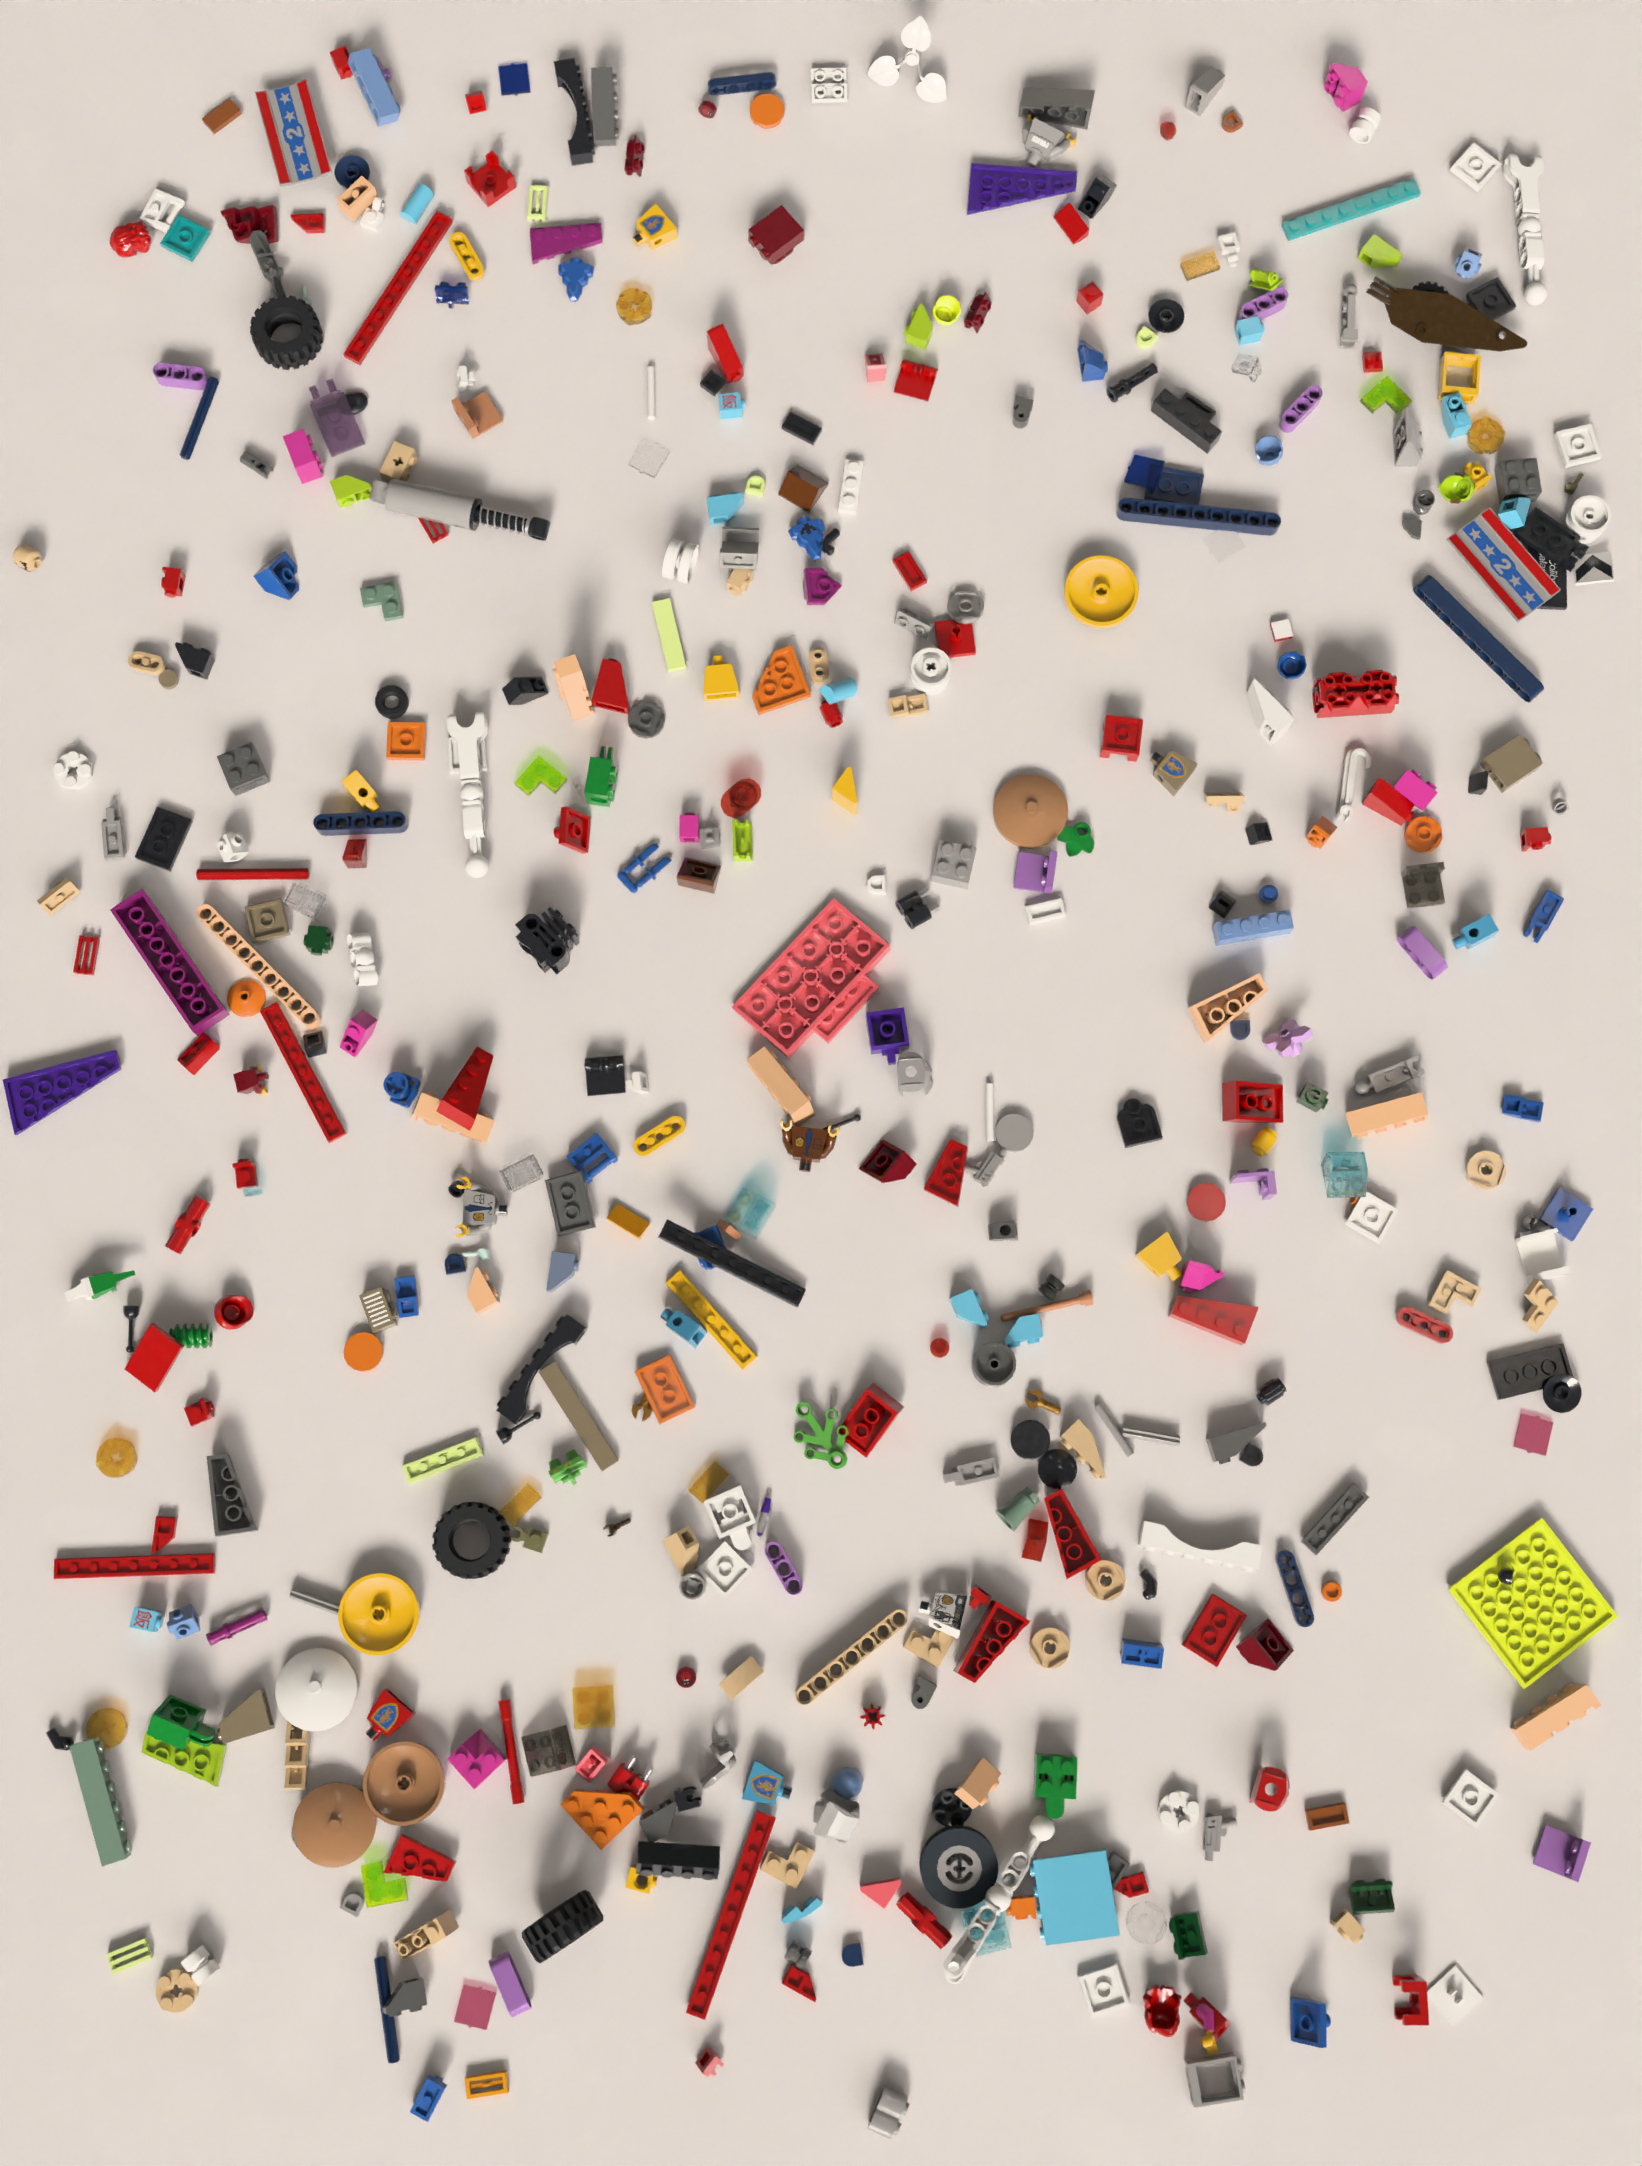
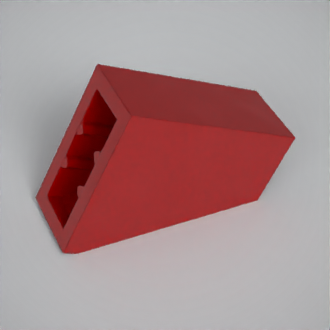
(724, 354)
(610, 688)
(1388, 802)

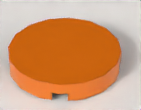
(767, 111)
(1423, 834)
(363, 1351)

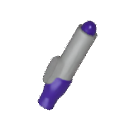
(764, 1516)

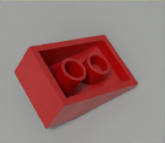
(1252, 1102)
(870, 1419)

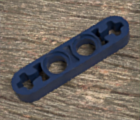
(742, 83)
(1292, 1589)

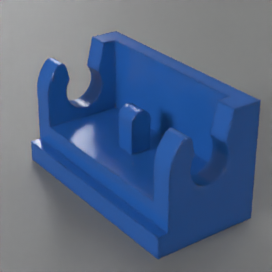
(1142, 1653)

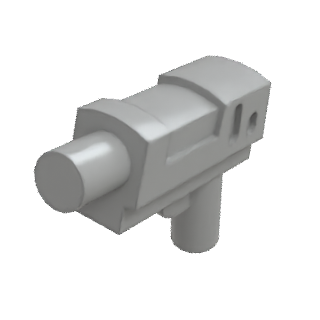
(985, 1172)
(1214, 1829)

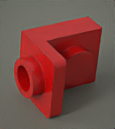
(245, 1173)
(200, 1411)

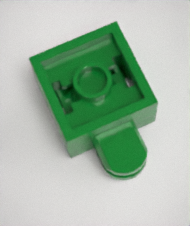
(601, 779)
(179, 1724)
(1056, 1782)

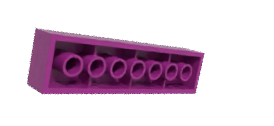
(169, 962)

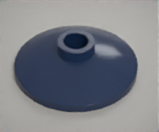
(348, 166)

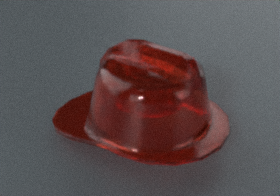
(740, 798)

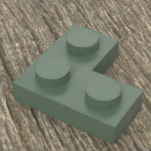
(384, 595)

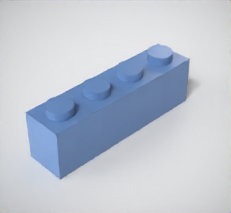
(374, 87)
(1252, 927)

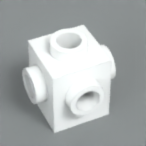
(232, 846)

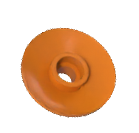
(250, 1006)

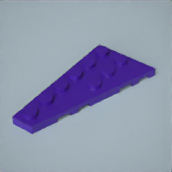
(1010, 185)
(47, 1090)

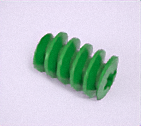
(193, 1336)

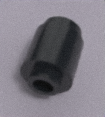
(1270, 1391)

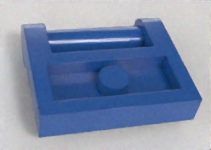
(587, 1153)

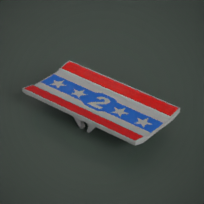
(293, 133)
(1503, 564)

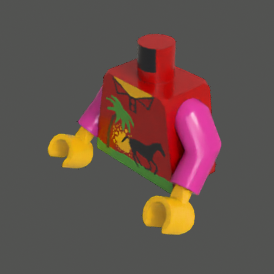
(1209, 2019)

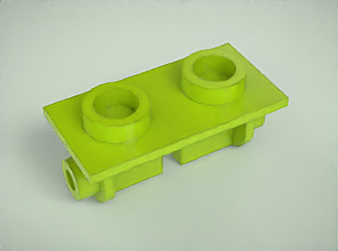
(1264, 279)

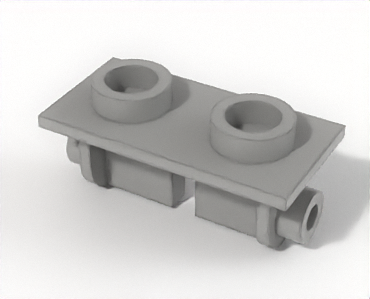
(908, 620)

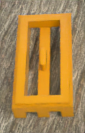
(504, 2081)

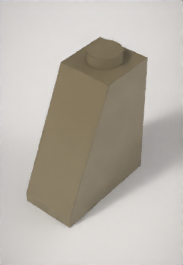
(247, 1719)

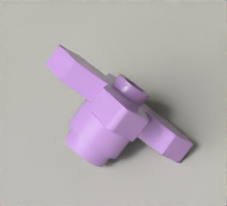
(1288, 1039)

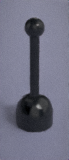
(130, 1312)
(505, 1433)

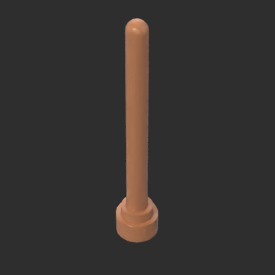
(1084, 1298)

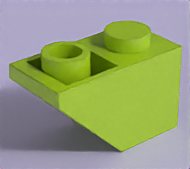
(1379, 254)
(920, 329)
(350, 490)

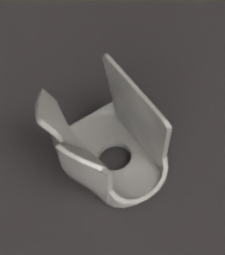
(920, 1081)
(836, 1817)

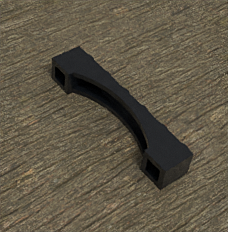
(567, 78)
(566, 1333)

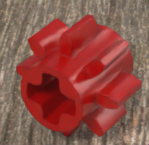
(872, 1710)

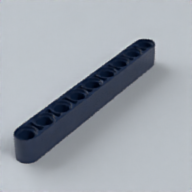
(1206, 512)
(1478, 638)

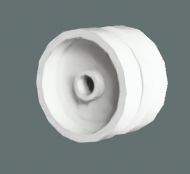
(1588, 518)
(680, 560)
(930, 671)

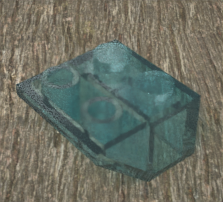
(1345, 1174)
(749, 1212)
(997, 1939)

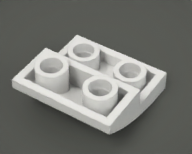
(828, 85)

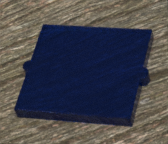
(514, 79)
(1144, 471)

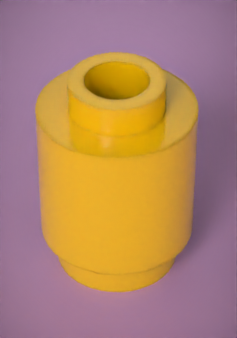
(1264, 1141)

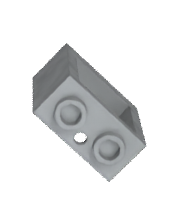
(1194, 2089)

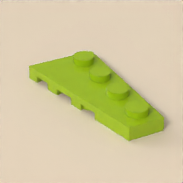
(195, 1759)

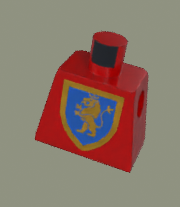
(388, 1715)

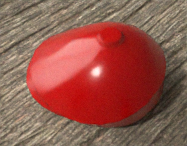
(233, 1311)

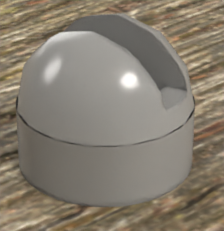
(1559, 806)
(1526, 1220)

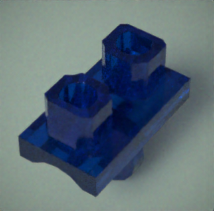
(452, 294)

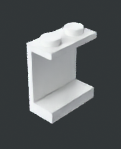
(1540, 1255)

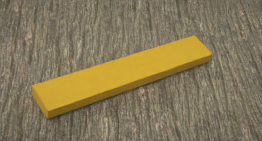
(711, 1319)

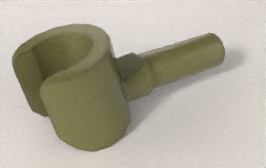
(1571, 487)

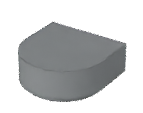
(353, 1903)

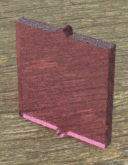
(1533, 1434)
(475, 2007)

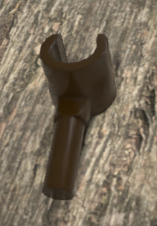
(617, 1526)

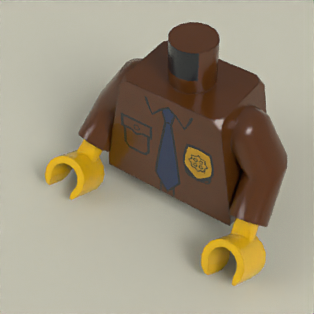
(808, 1143)

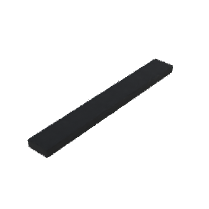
(731, 1263)

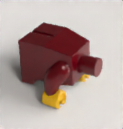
(251, 1080)

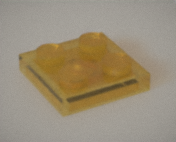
(593, 1707)

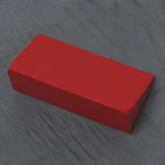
(1072, 224)
(198, 1053)

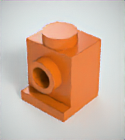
(1022, 1907)

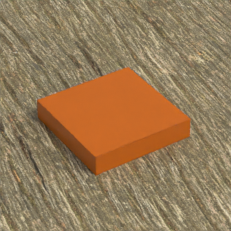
(406, 741)

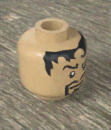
(27, 557)

